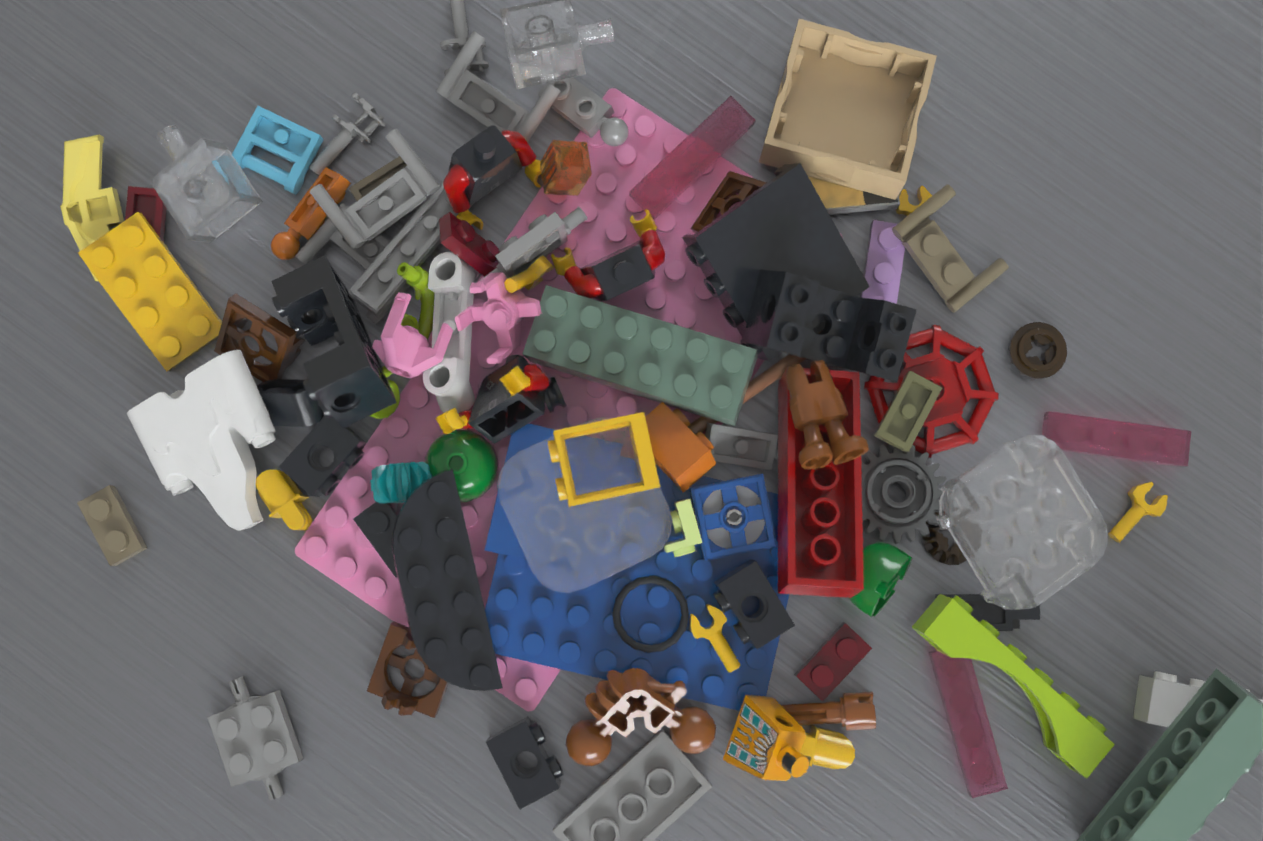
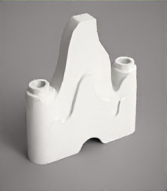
(206, 434)

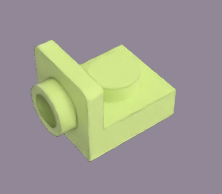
(685, 522)

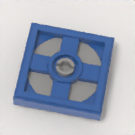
(733, 517)

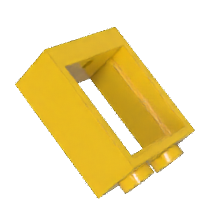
(642, 452)

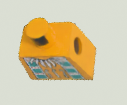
(767, 741)

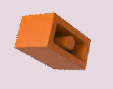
(676, 448)

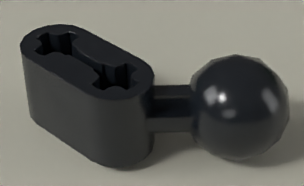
(289, 403)

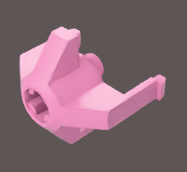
(501, 313)
(406, 350)

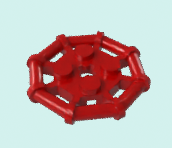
(954, 392)

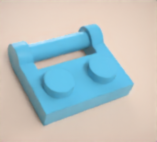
(281, 139)

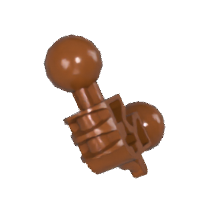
(632, 696)

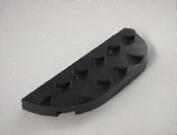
(443, 586)

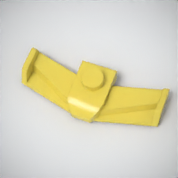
(86, 206)

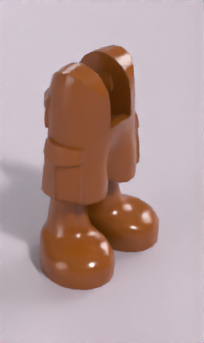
(821, 404)

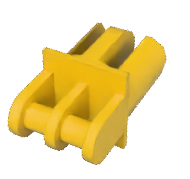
(283, 499)
(828, 748)

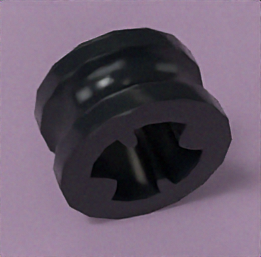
(553, 396)

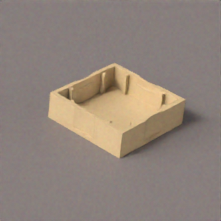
(848, 109)

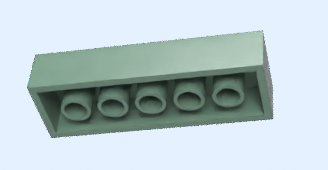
(641, 355)
(1186, 768)

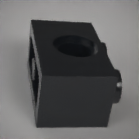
(304, 463)
(769, 620)
(525, 784)

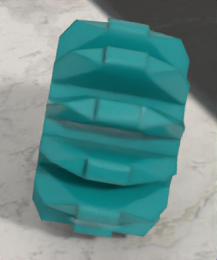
(396, 481)

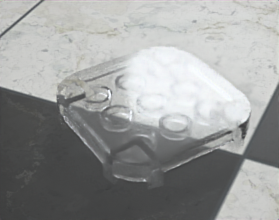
(1023, 522)
(589, 540)

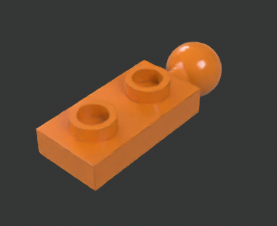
(308, 215)

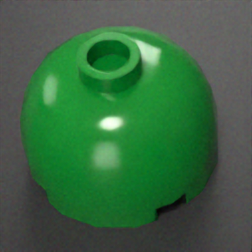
(469, 457)
(882, 569)

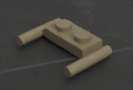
(938, 256)

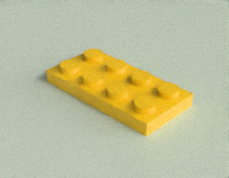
(152, 291)

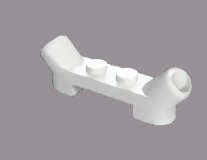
(449, 379)

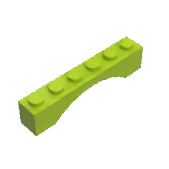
(1065, 731)

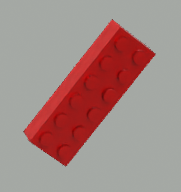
(820, 506)

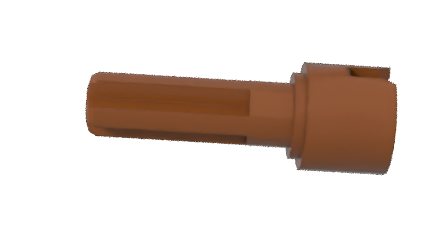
(853, 711)

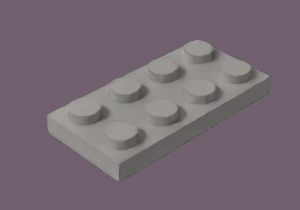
(638, 797)

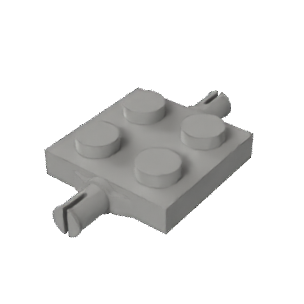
(543, 238)
(255, 738)

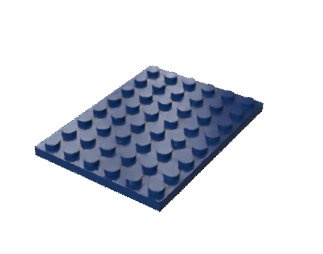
(578, 627)

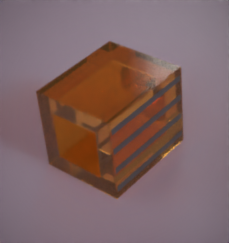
(565, 167)

